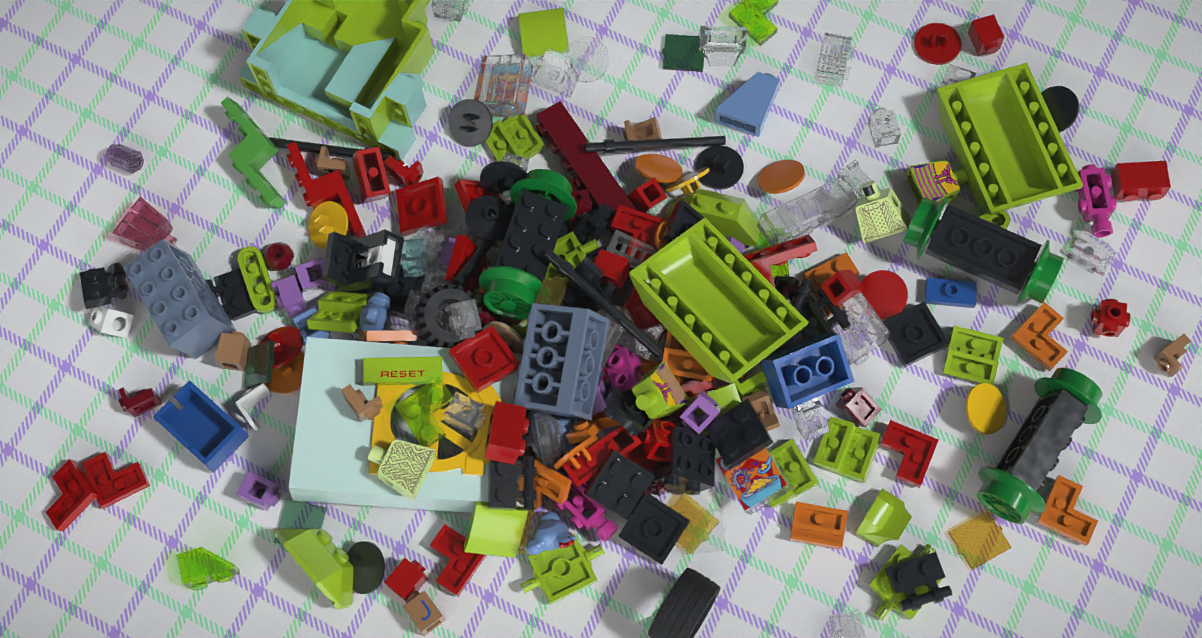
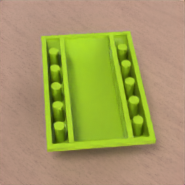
(1006, 139)
(715, 302)

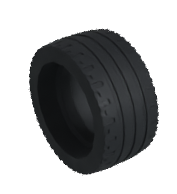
(685, 606)

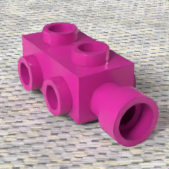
(1096, 198)
(623, 368)
(582, 503)

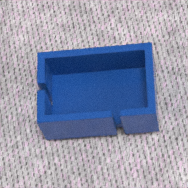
(201, 426)

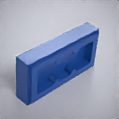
(950, 292)

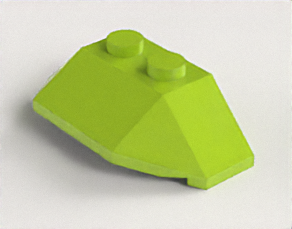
(725, 212)
(321, 562)

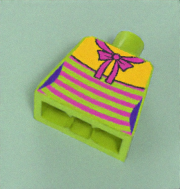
(935, 181)
(659, 392)

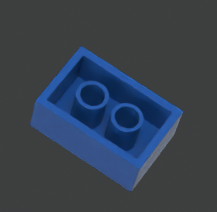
(807, 370)

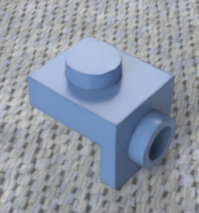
(301, 322)

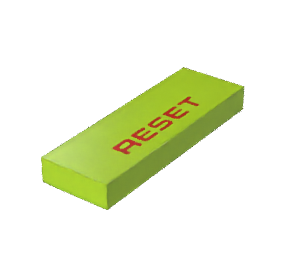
(402, 370)

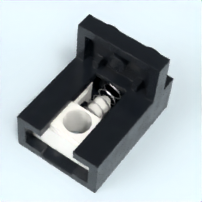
(364, 262)

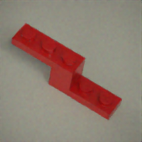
(324, 189)
(780, 253)
(617, 440)

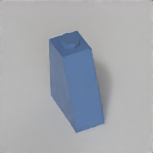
(749, 104)

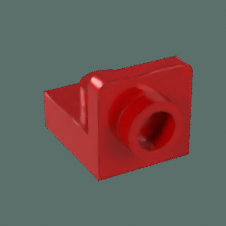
(403, 173)

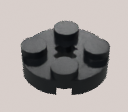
(623, 409)

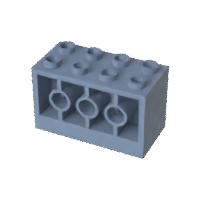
(179, 298)
(561, 361)

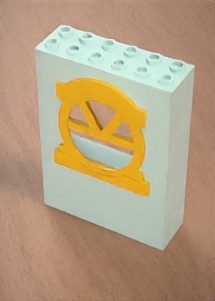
(334, 445)

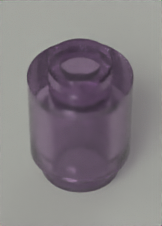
(124, 158)

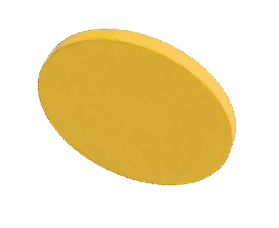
(691, 178)
(326, 219)
(985, 408)

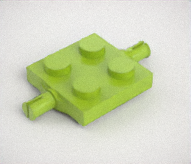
(570, 250)
(562, 571)
(881, 585)

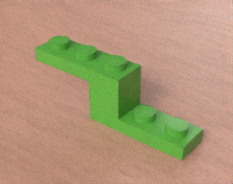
(252, 153)

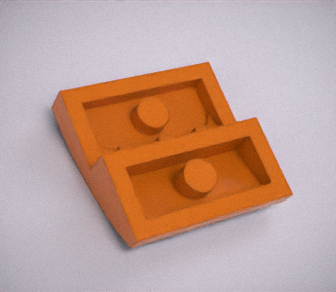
(681, 361)

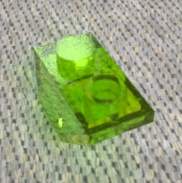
(202, 567)

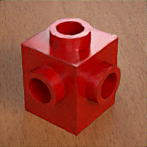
(1110, 318)
(657, 441)

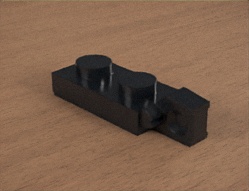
(594, 224)

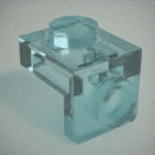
(414, 258)

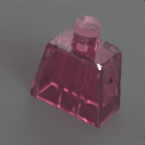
(143, 227)

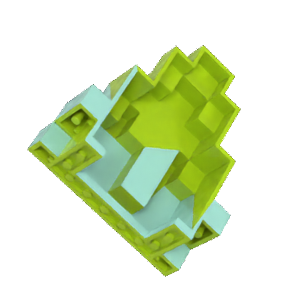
(344, 65)

